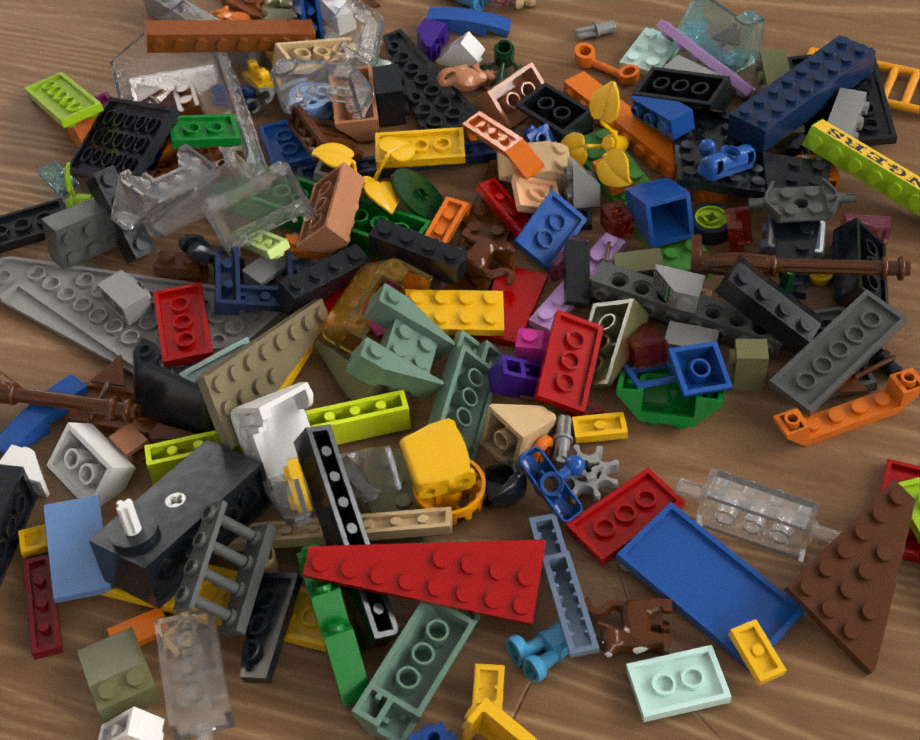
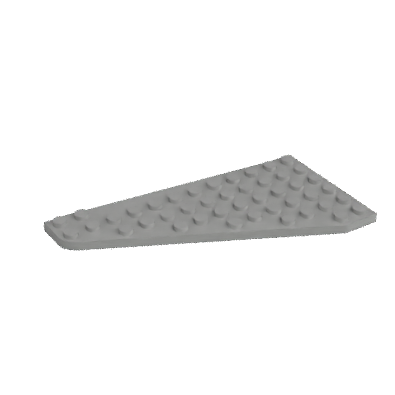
(74, 309)

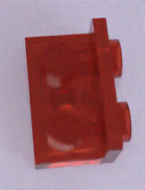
(738, 228)

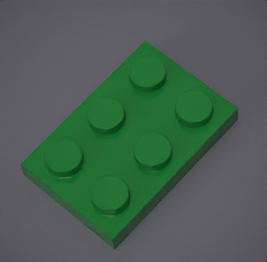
(205, 131)

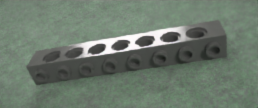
(619, 283)

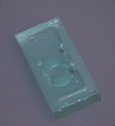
(54, 176)

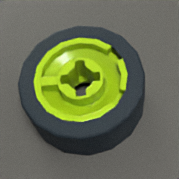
(710, 222)

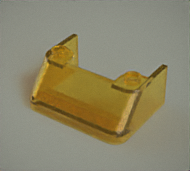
(345, 323)

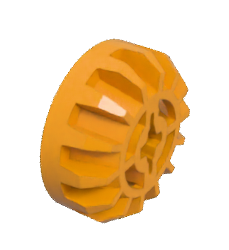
(476, 494)

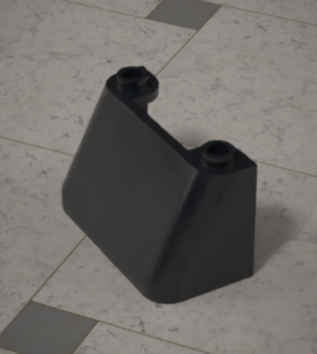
(167, 395)

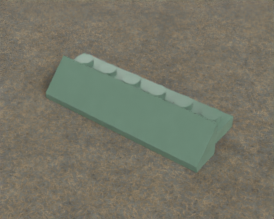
(466, 388)
(413, 671)

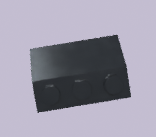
(558, 110)

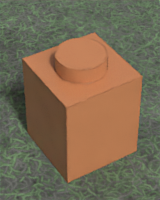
(130, 443)

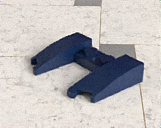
(232, 296)

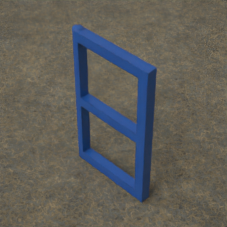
(630, 372)

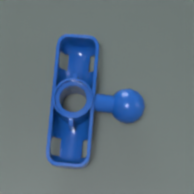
(726, 162)
(537, 472)

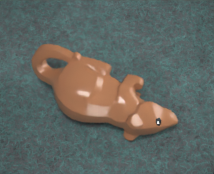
(466, 78)

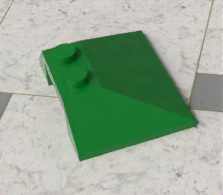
(665, 402)

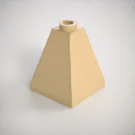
(514, 429)

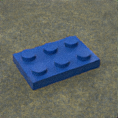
(283, 145)
(548, 229)

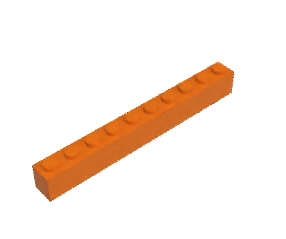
(642, 139)

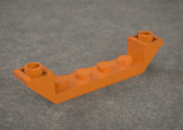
(504, 141)
(447, 220)
(899, 392)

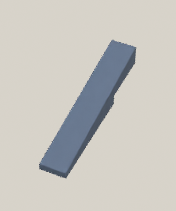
(564, 587)

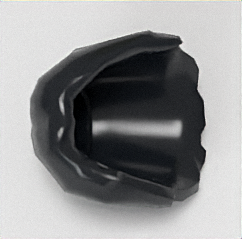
(504, 484)

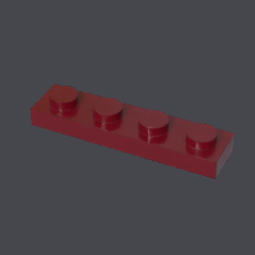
(41, 608)

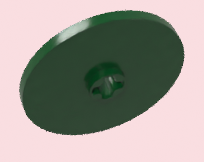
(416, 193)

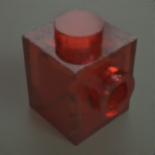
(616, 219)

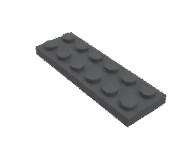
(837, 352)

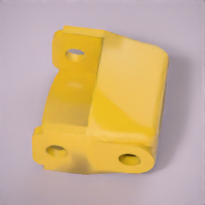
(437, 460)

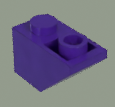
(432, 37)

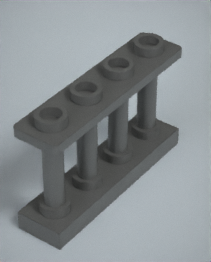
(249, 576)

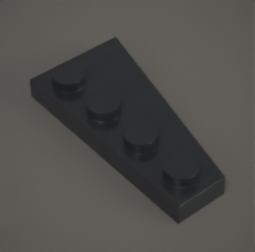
(268, 626)

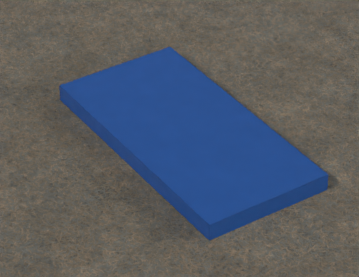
(706, 580)

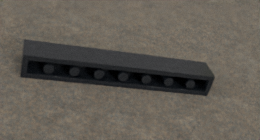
(343, 525)

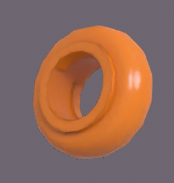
(546, 444)

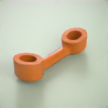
(586, 58)

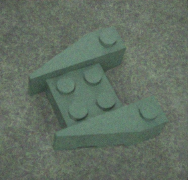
(406, 347)

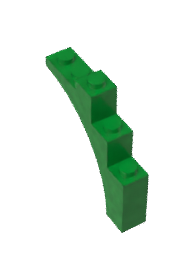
(336, 634)

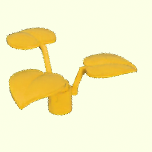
(615, 166)
(381, 193)

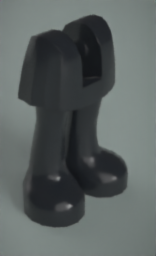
(202, 252)

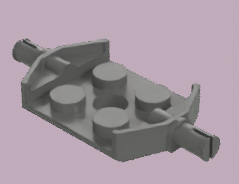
(819, 202)

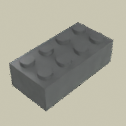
(79, 233)

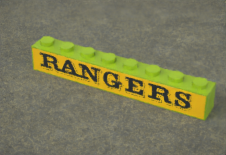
(865, 164)

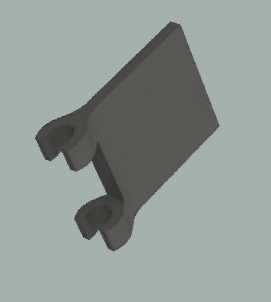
(264, 99)

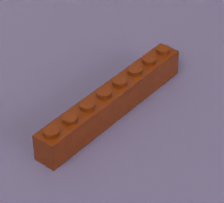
(223, 35)

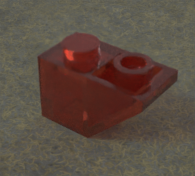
(647, 348)

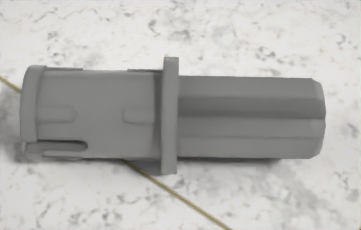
(596, 29)
(562, 438)

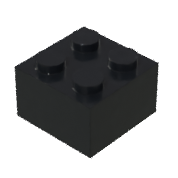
(390, 95)

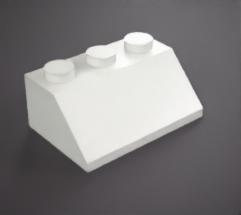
(90, 463)

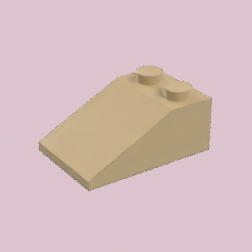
(552, 155)

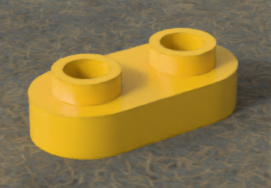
(293, 471)

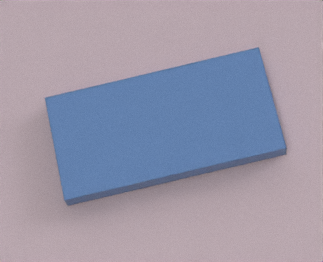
(71, 558)

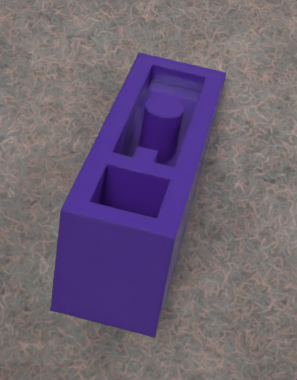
(513, 376)

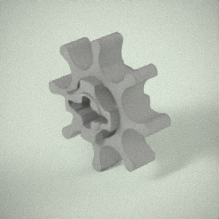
(594, 475)

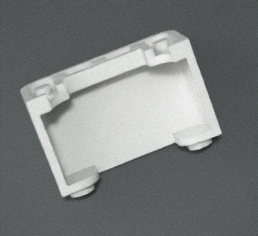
(272, 425)

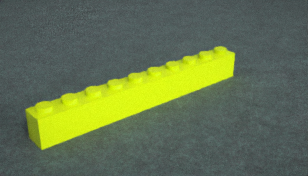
(348, 420)

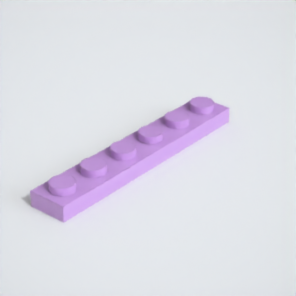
(699, 54)
(543, 317)

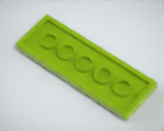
(64, 100)

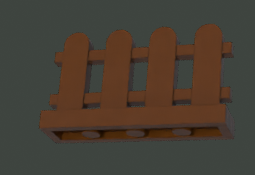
(317, 131)

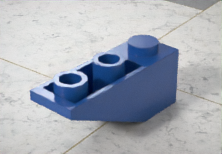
(665, 116)

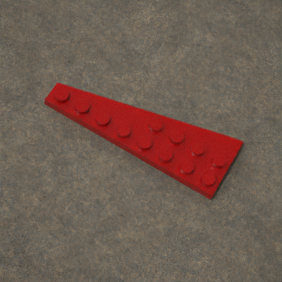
(469, 577)

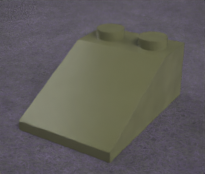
(118, 675)

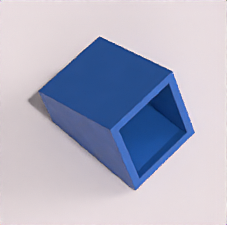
(661, 211)

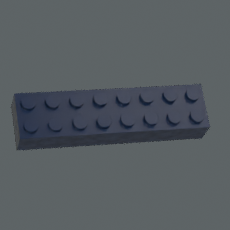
(800, 93)

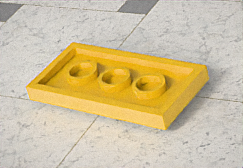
(431, 147)
(471, 310)

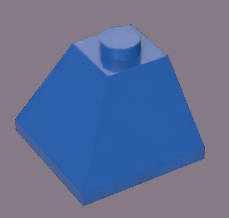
(699, 369)

